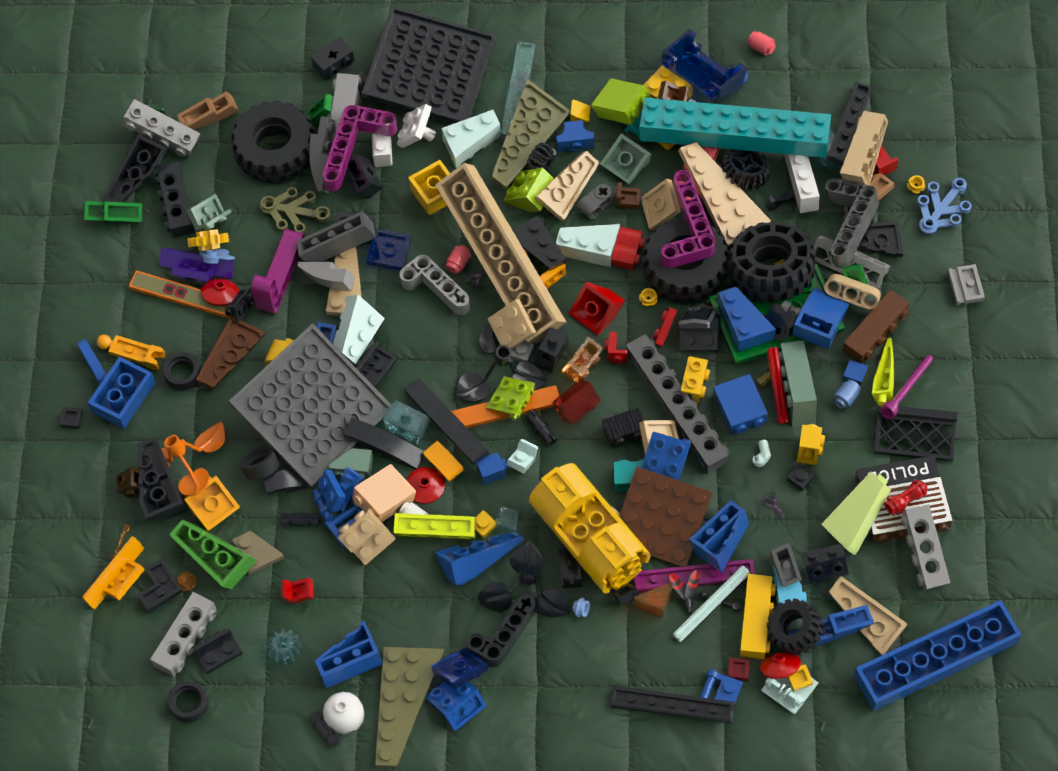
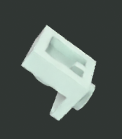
(523, 456)

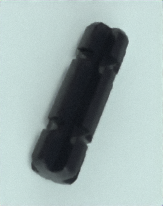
(299, 518)
(324, 729)

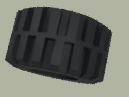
(784, 616)

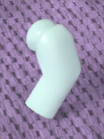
(764, 455)

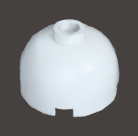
(343, 712)

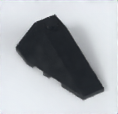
(137, 166)
(157, 487)

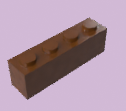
(875, 327)

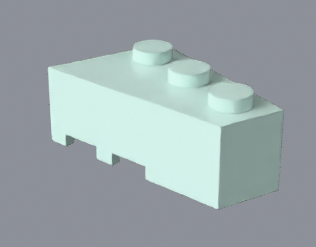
(470, 135)
(589, 243)
(356, 328)

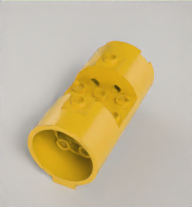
(588, 527)

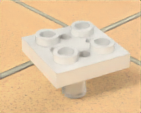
(415, 127)

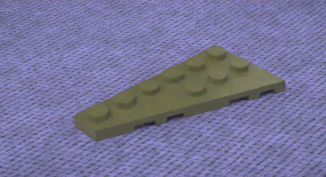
(533, 122)
(403, 692)

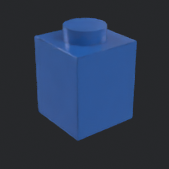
(492, 468)

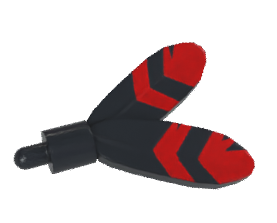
(685, 592)

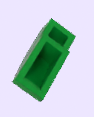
(112, 211)

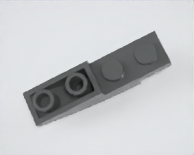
(319, 151)

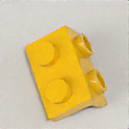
(694, 378)

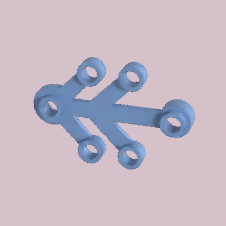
(943, 207)

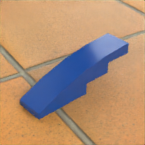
(843, 624)

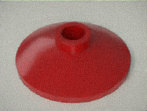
(219, 292)
(430, 492)
(780, 665)

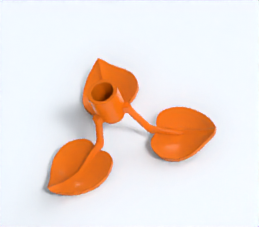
(209, 442)

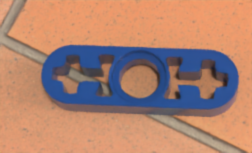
(92, 361)

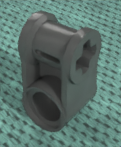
(596, 201)

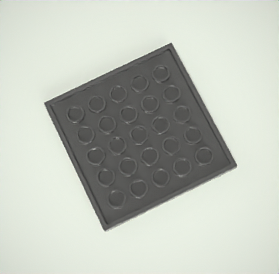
(307, 402)

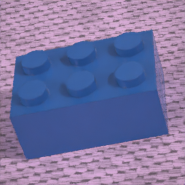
(121, 392)

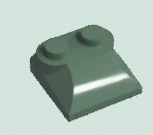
(626, 159)

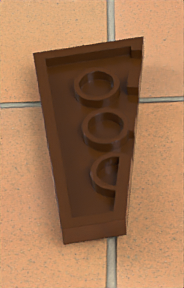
(228, 351)

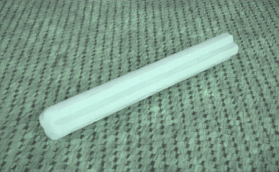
(703, 611)

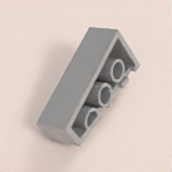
(346, 93)

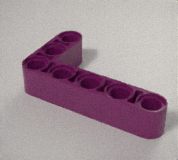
(347, 140)
(694, 222)
(270, 290)

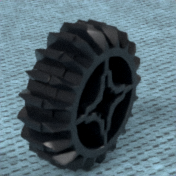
(746, 168)

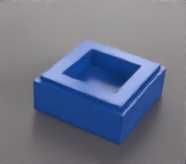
(855, 371)

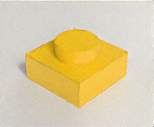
(484, 524)
(800, 679)

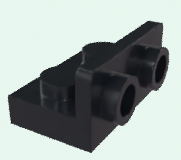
(217, 650)

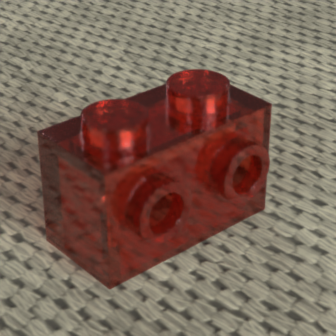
(576, 401)

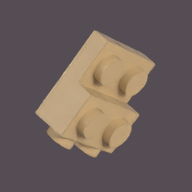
(365, 536)

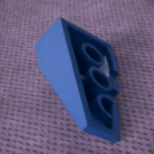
(470, 561)

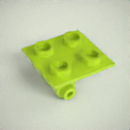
(511, 396)

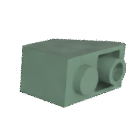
(356, 459)

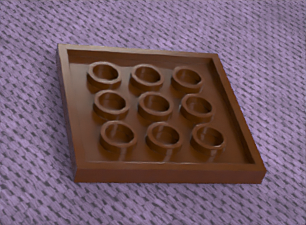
(664, 514)

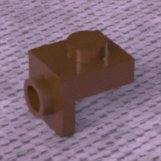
(672, 92)
(627, 196)

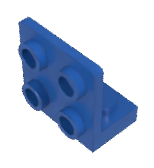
(666, 455)
(457, 704)

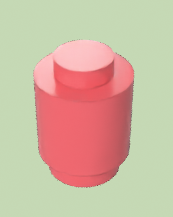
(761, 43)
(458, 259)

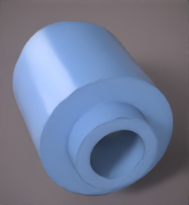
(846, 394)

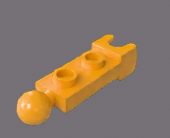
(132, 350)

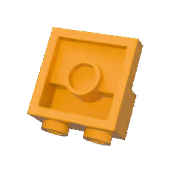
(212, 504)

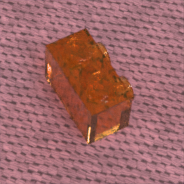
(579, 363)

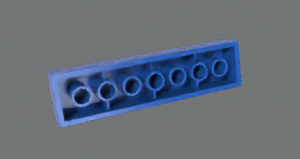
(937, 655)

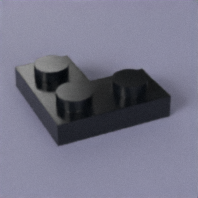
(164, 586)

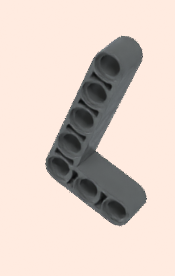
(863, 204)

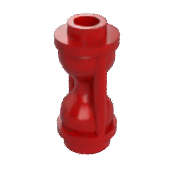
(899, 502)

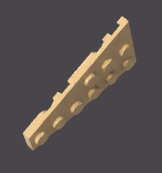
(726, 203)

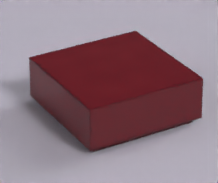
(738, 668)

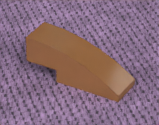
(208, 111)

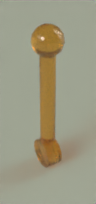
(125, 529)

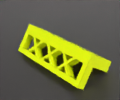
(434, 526)

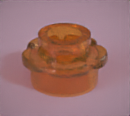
(190, 581)

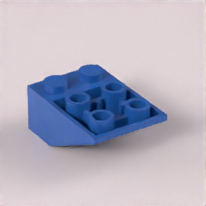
(820, 318)

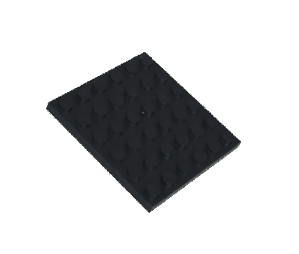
(429, 64)

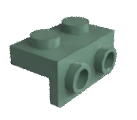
(207, 213)

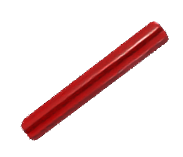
(777, 384)

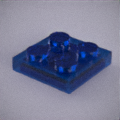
(389, 249)
(459, 668)

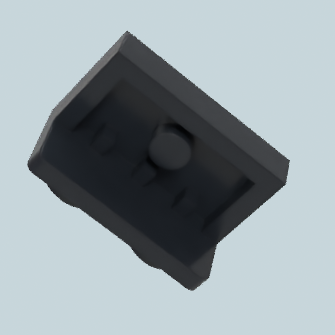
(376, 364)

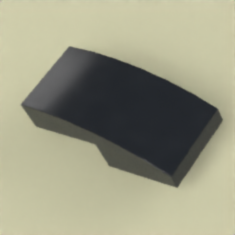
(283, 480)

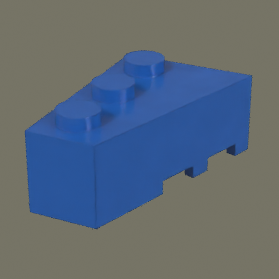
(720, 536)
(349, 657)

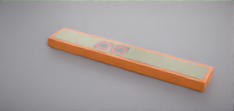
(173, 292)

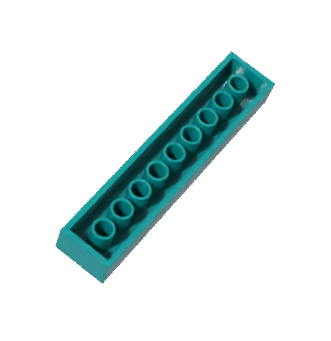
(735, 127)

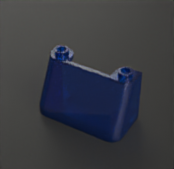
(699, 70)

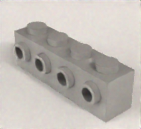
(161, 128)

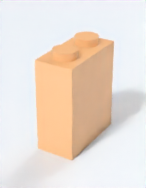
(384, 493)

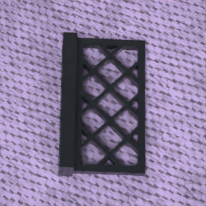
(920, 416)

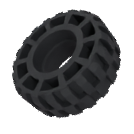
(272, 164)
(773, 281)
(683, 284)

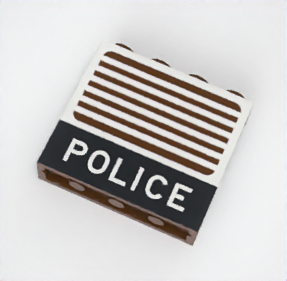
(899, 478)

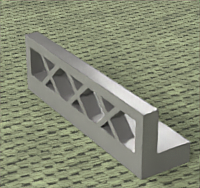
(858, 258)

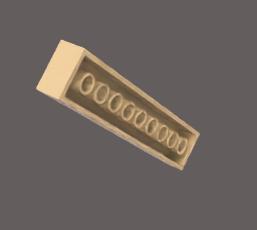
(499, 248)

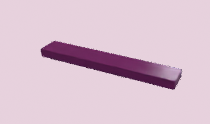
(652, 579)

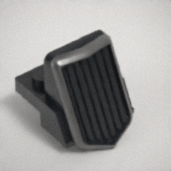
(700, 329)

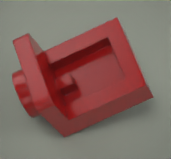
(614, 355)
(297, 591)

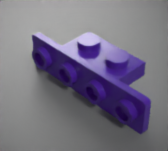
(191, 265)

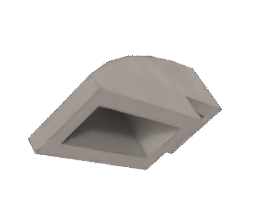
(328, 275)

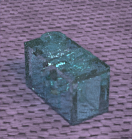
(401, 413)

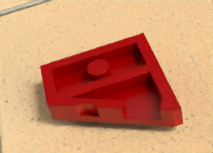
(667, 318)

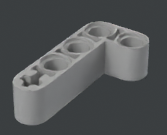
(437, 286)

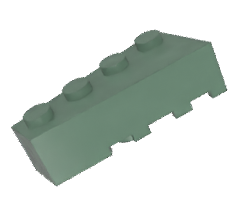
(798, 383)

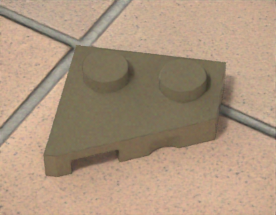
(258, 548)

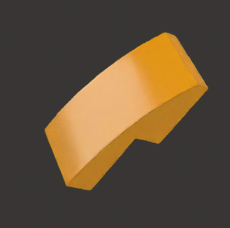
(443, 461)

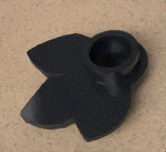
(781, 319)

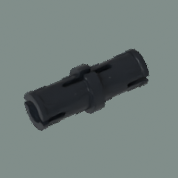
(541, 428)

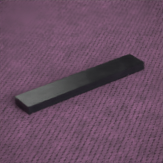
(848, 124)
(446, 421)
(672, 704)

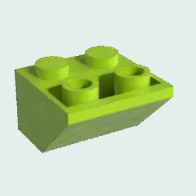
(526, 187)

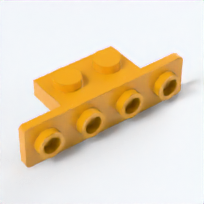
(117, 576)

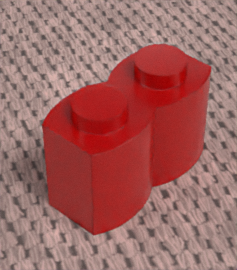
(627, 247)

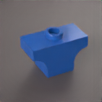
(575, 137)

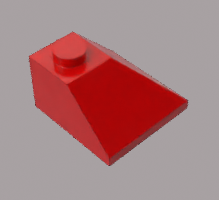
(596, 307)

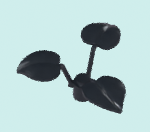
(472, 386)
(530, 563)

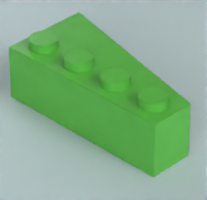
(215, 555)

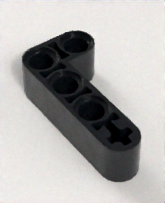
(505, 629)

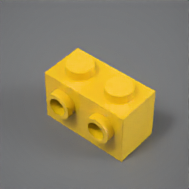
(810, 444)

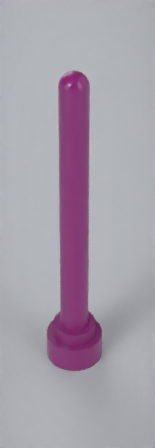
(890, 408)

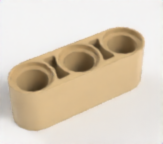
(843, 293)

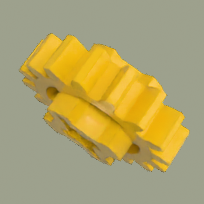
(208, 240)

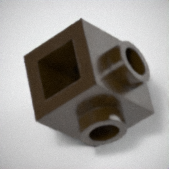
(128, 482)

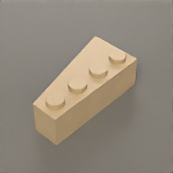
(864, 148)

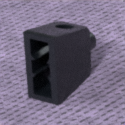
(554, 346)

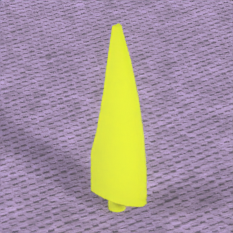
(884, 378)

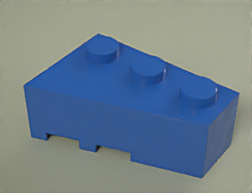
(743, 320)

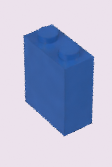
(740, 404)

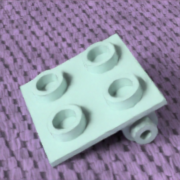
(782, 692)

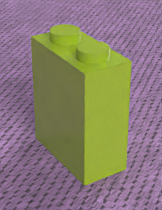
(620, 101)

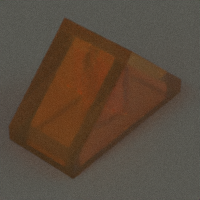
(655, 600)

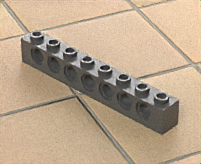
(708, 459)

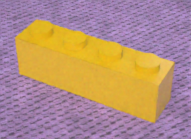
(756, 613)

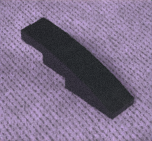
(384, 443)

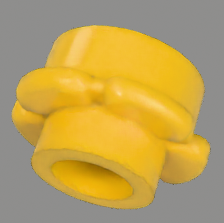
(916, 180)
(648, 292)

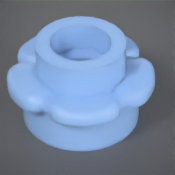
(581, 607)

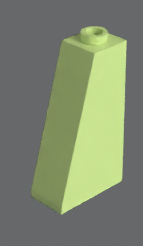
(858, 511)

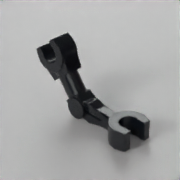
(774, 202)

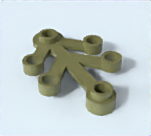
(293, 209)

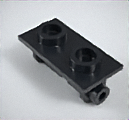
(241, 304)

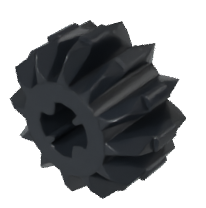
(541, 157)

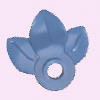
(213, 256)

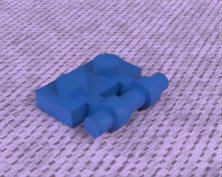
(331, 493)

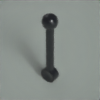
(735, 606)

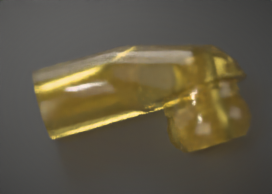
(765, 377)

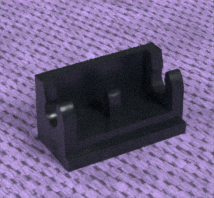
(569, 569)

